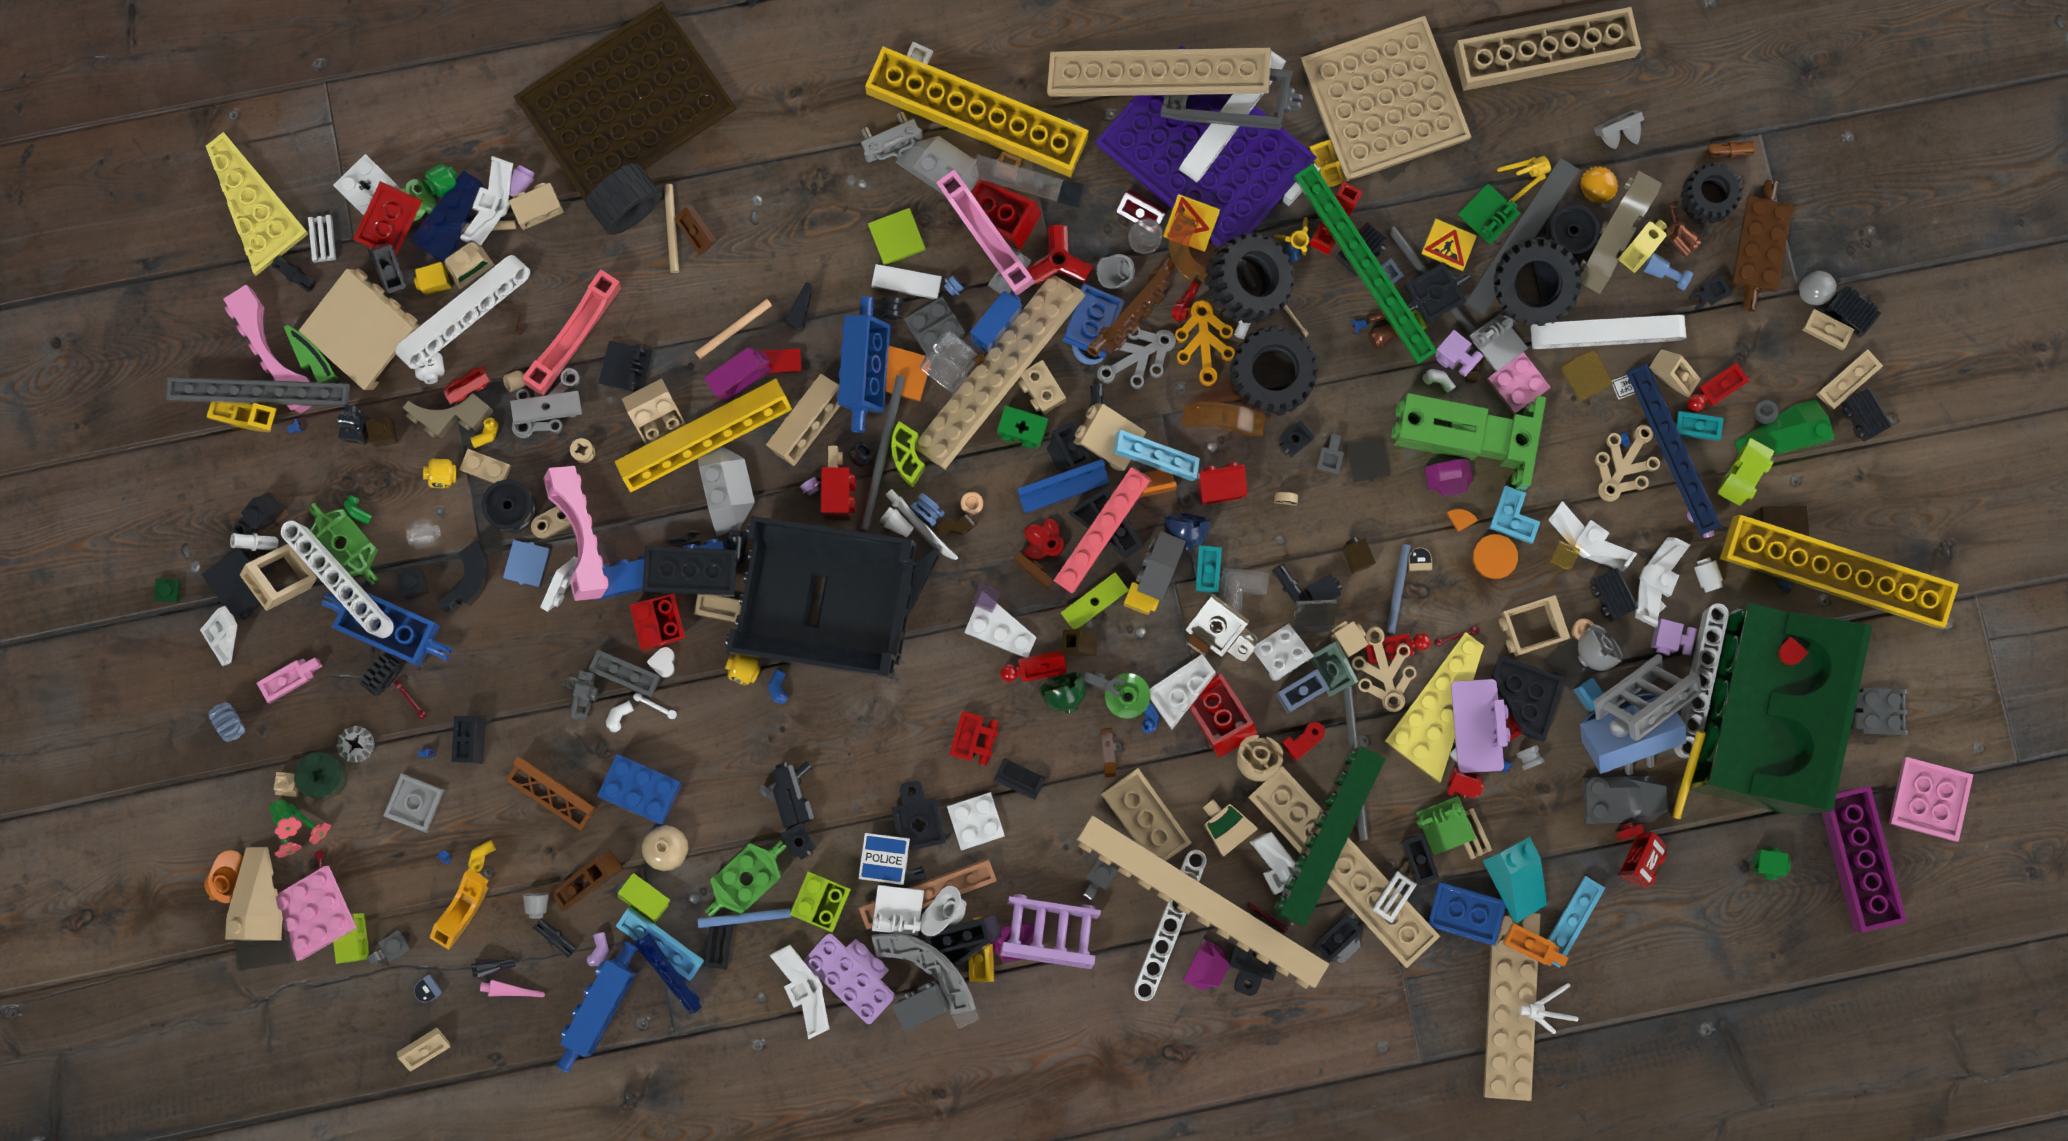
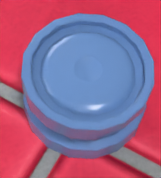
(928, 507)

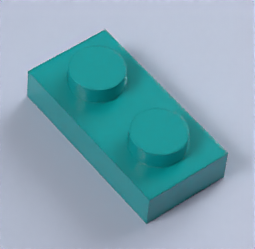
(1699, 426)
(1208, 569)

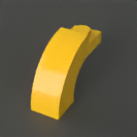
(241, 415)

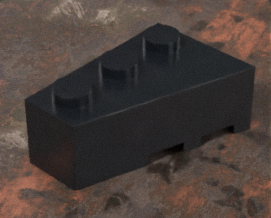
(1124, 540)
(966, 939)

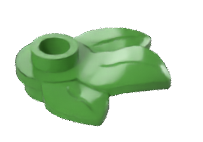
(428, 201)

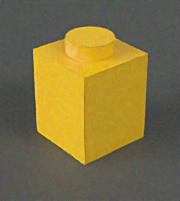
(432, 279)
(1139, 601)

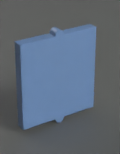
(526, 563)

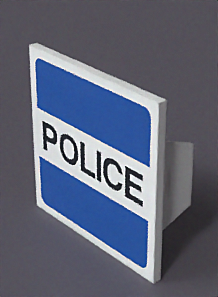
(884, 858)

